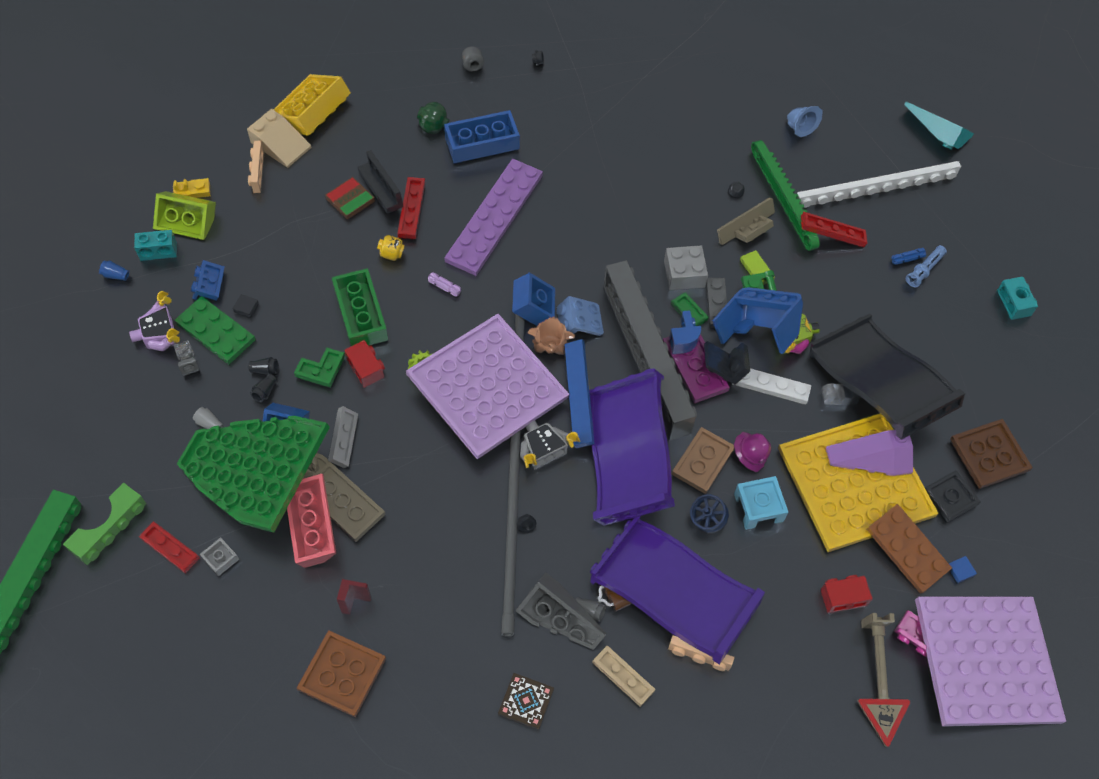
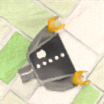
(545, 444)

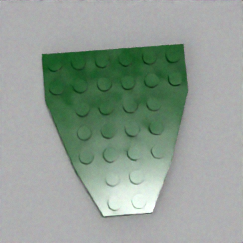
(253, 465)

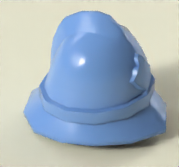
(804, 120)

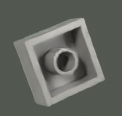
(219, 556)

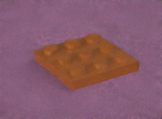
(341, 673)

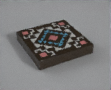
(526, 701)

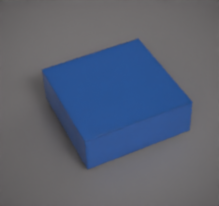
(962, 569)

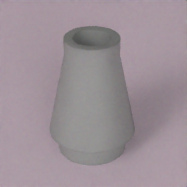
(206, 419)

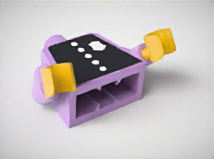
(157, 326)

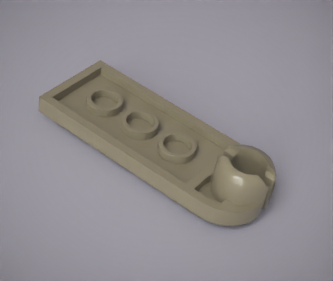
(347, 502)

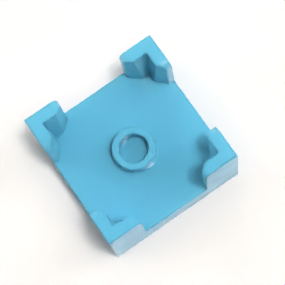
(761, 501)

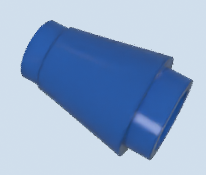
(113, 271)

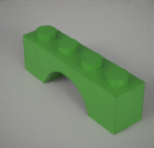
(89, 543)

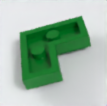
(322, 372)

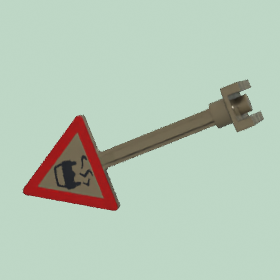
(883, 712)

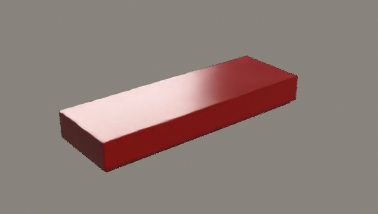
(169, 547)

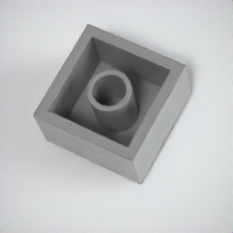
(685, 267)

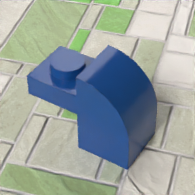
(685, 338)

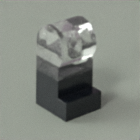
(839, 395)

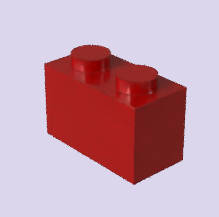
(364, 363)
(846, 593)

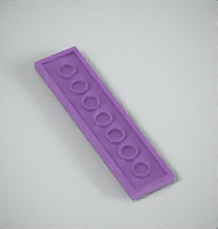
(493, 217)

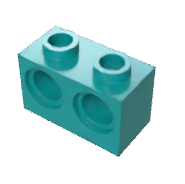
(155, 245)

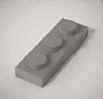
(343, 437)

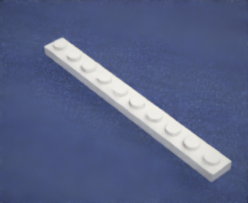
(879, 184)

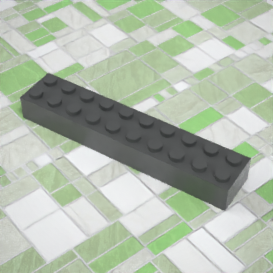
(648, 347)

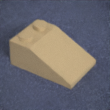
(278, 138)

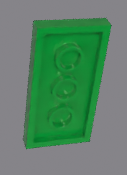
(215, 330)

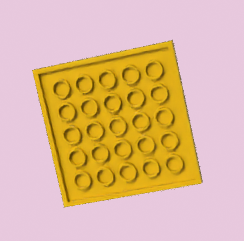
(850, 500)

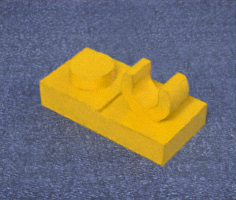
(193, 188)

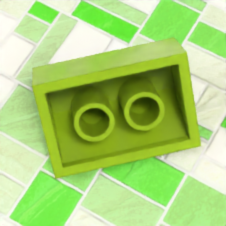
(183, 214)

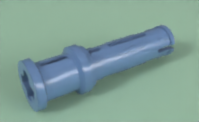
(922, 270)

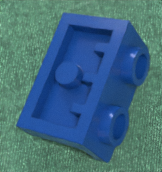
(208, 280)

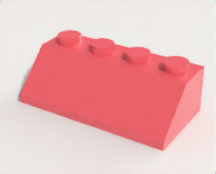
(311, 523)

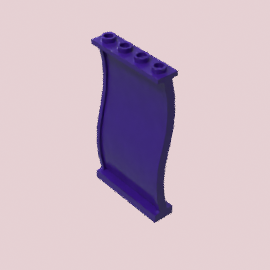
(630, 448)
(677, 588)

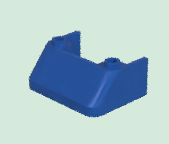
(761, 308)

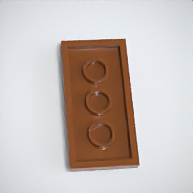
(909, 548)

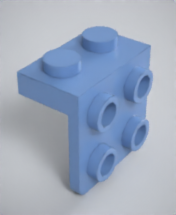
(580, 316)

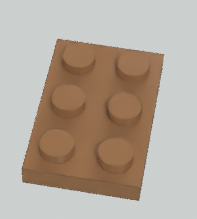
(703, 460)

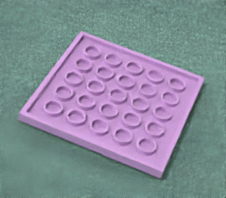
(487, 385)
(989, 661)

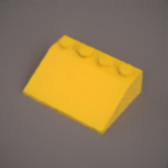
(313, 102)

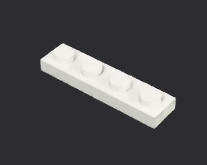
(776, 386)

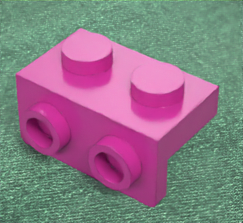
(910, 632)

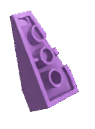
(875, 452)

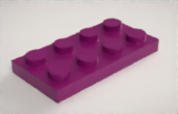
(694, 374)

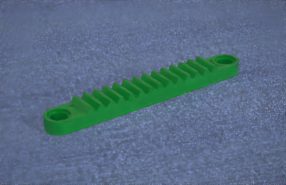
(783, 192)

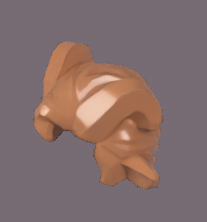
(550, 336)

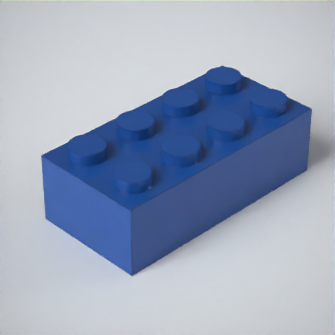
(482, 136)

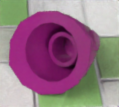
(752, 450)

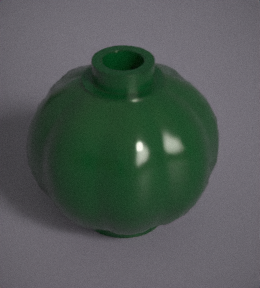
(432, 117)

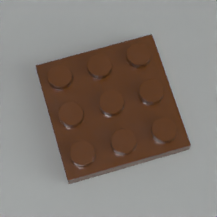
(991, 453)

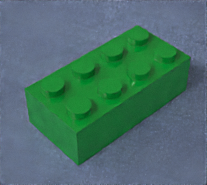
(360, 307)

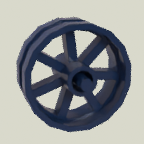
(709, 513)

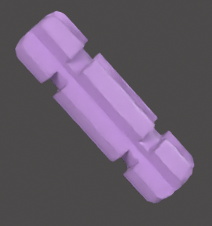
(444, 284)

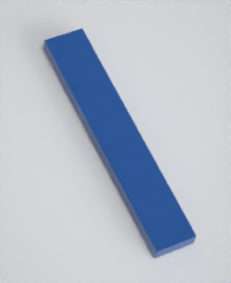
(579, 393)

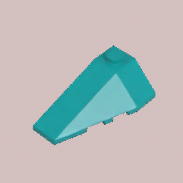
(942, 129)

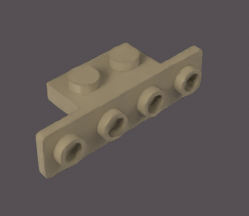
(749, 224)

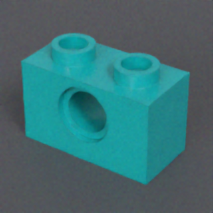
(1017, 298)

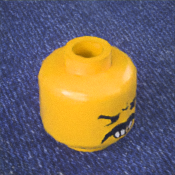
(390, 247)

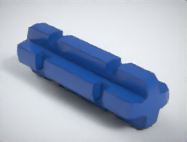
(908, 256)

